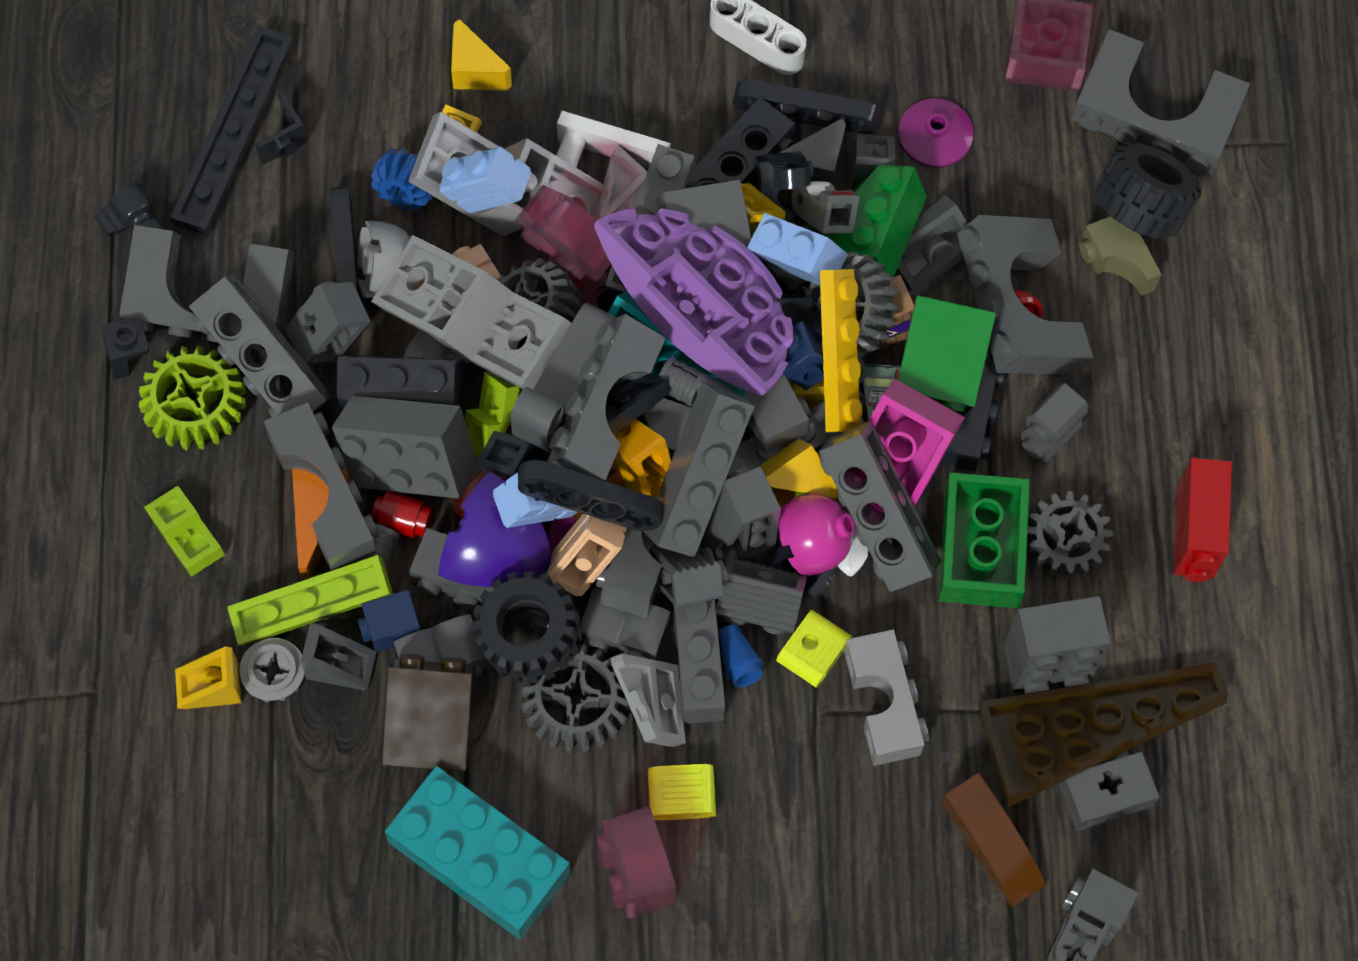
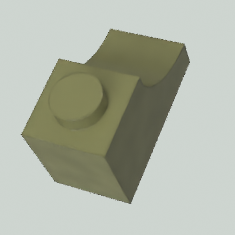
(1120, 251)

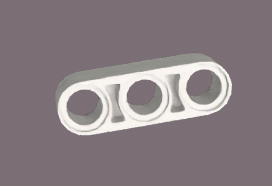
(766, 46)

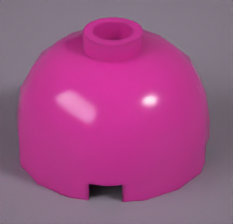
(816, 531)

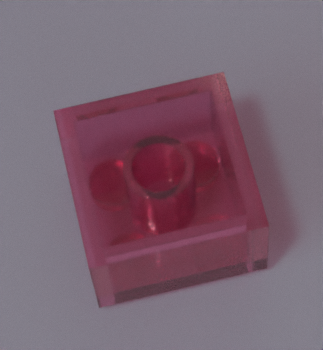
(1049, 43)
(564, 232)
(638, 863)

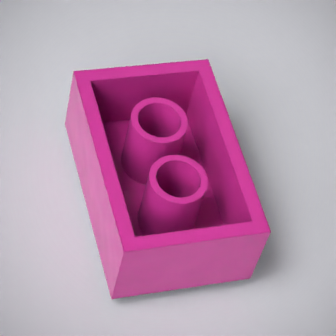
(914, 435)

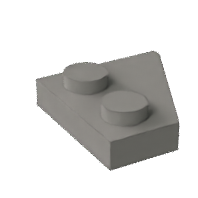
(621, 184)
(653, 697)

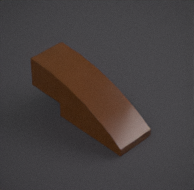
(994, 840)

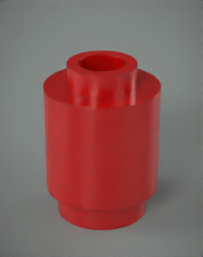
(403, 514)

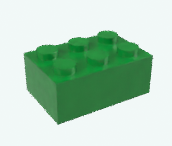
(984, 540)

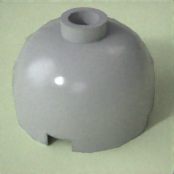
(378, 254)

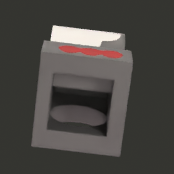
(825, 208)

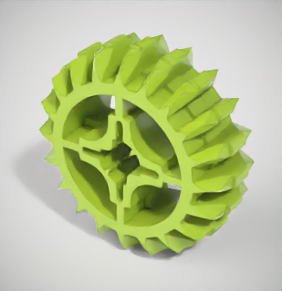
(177, 369)

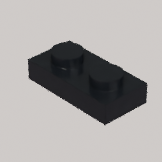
(632, 399)

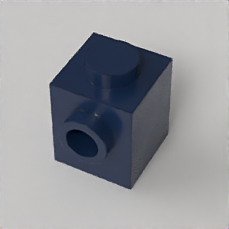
(805, 357)
(388, 620)

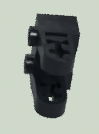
(784, 172)

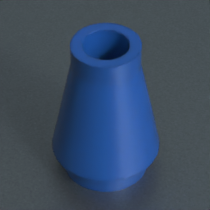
(739, 659)

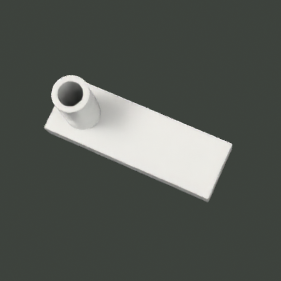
(584, 133)

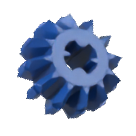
(392, 177)

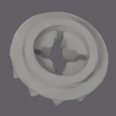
(261, 656)

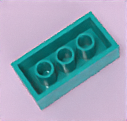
(478, 852)

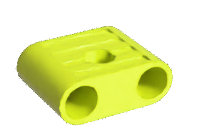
(813, 648)
(682, 792)

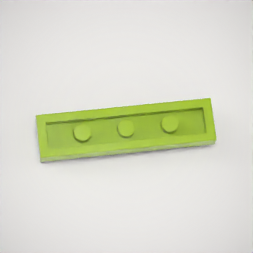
(309, 600)

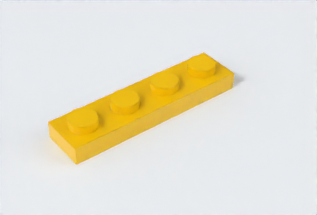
(839, 343)

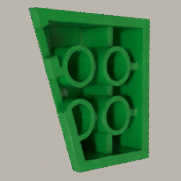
(885, 215)

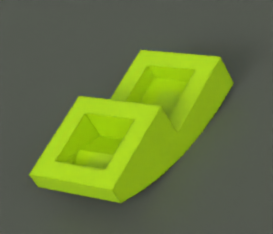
(493, 412)
(184, 531)

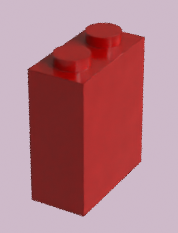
(1202, 519)

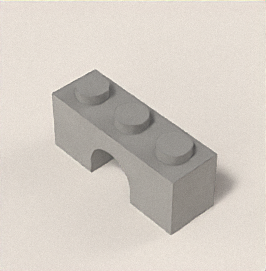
(879, 663)

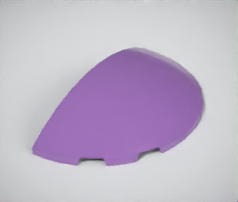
(702, 294)

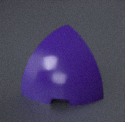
(488, 550)

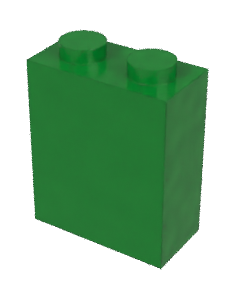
(946, 351)

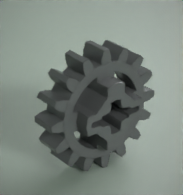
(1085, 542)

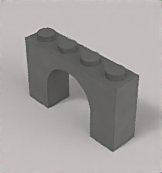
(1109, 108)
(152, 292)
(1018, 337)

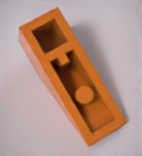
(309, 503)

